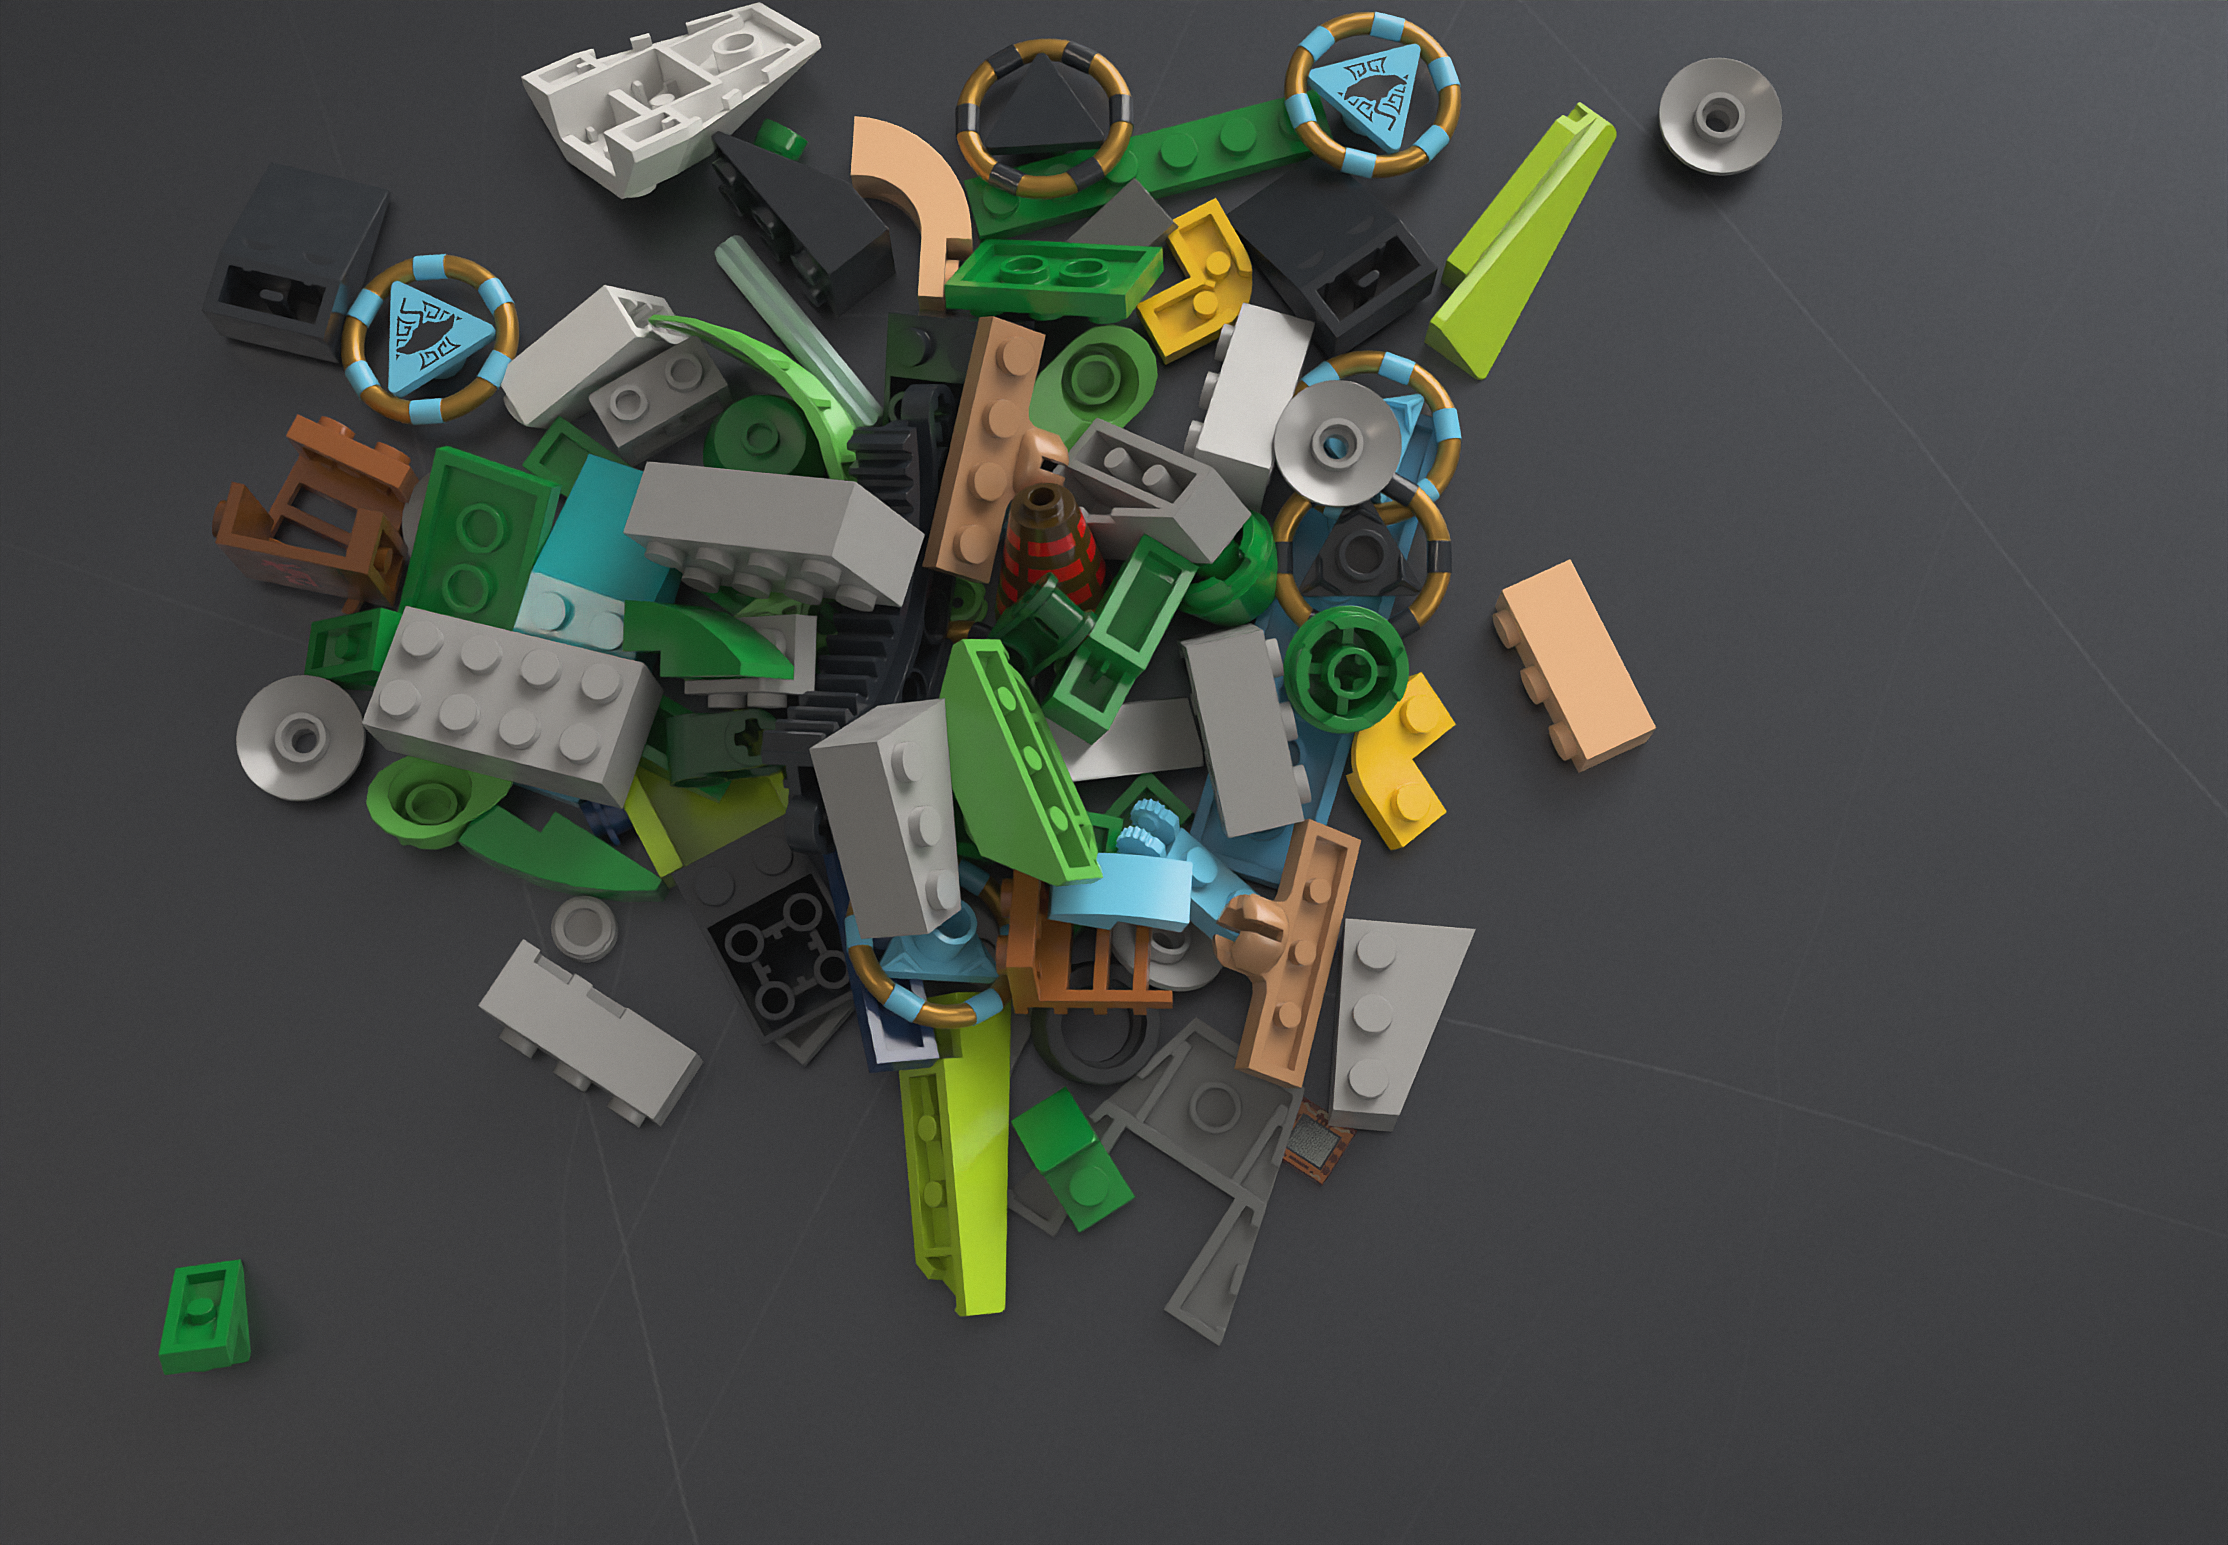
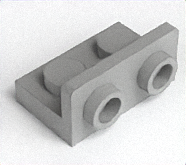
(662, 401)
(797, 642)

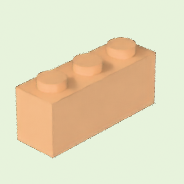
(1572, 667)

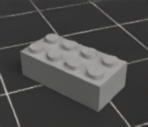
(774, 535)
(513, 706)

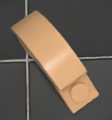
(916, 179)

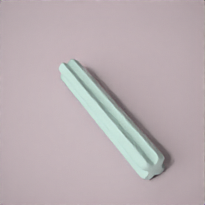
(797, 330)

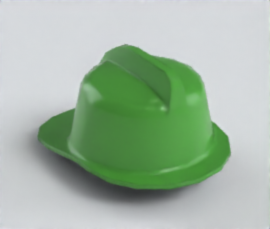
(1097, 375)
(430, 801)

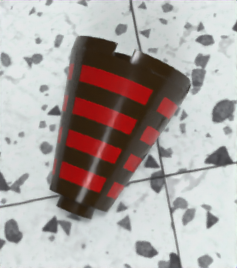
(1052, 536)

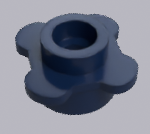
(606, 820)

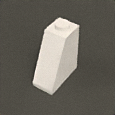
(584, 353)

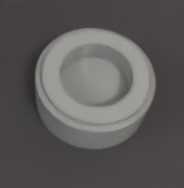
(584, 929)

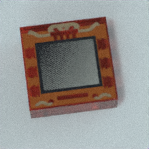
(1314, 1145)

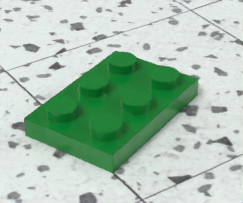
(1054, 279)
(478, 539)

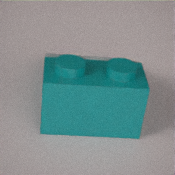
(593, 567)

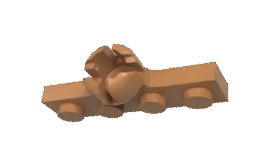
(991, 451)
(1289, 951)

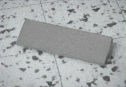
(1140, 740)

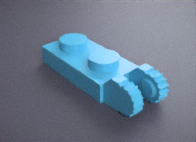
(1213, 883)

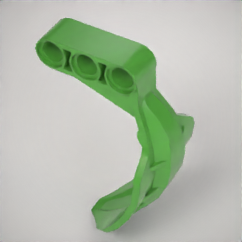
(825, 414)

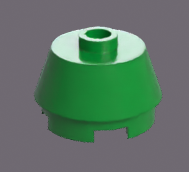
(764, 436)
(1239, 580)
(1345, 669)

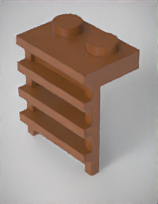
(344, 474)
(1039, 958)

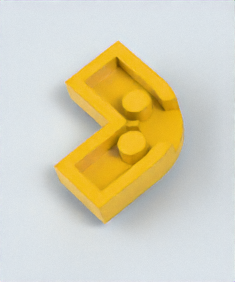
(1214, 289)
(1383, 768)

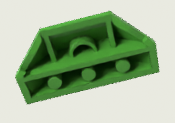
(1011, 772)

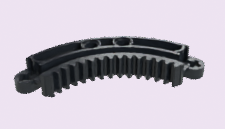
(884, 652)

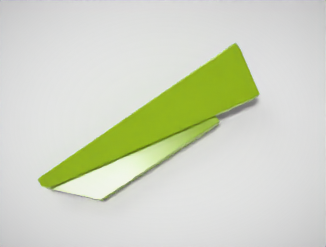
(1514, 240)
(960, 1159)

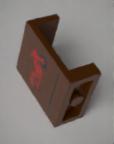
(365, 574)

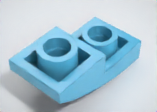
(1132, 891)

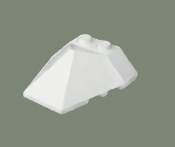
(657, 105)

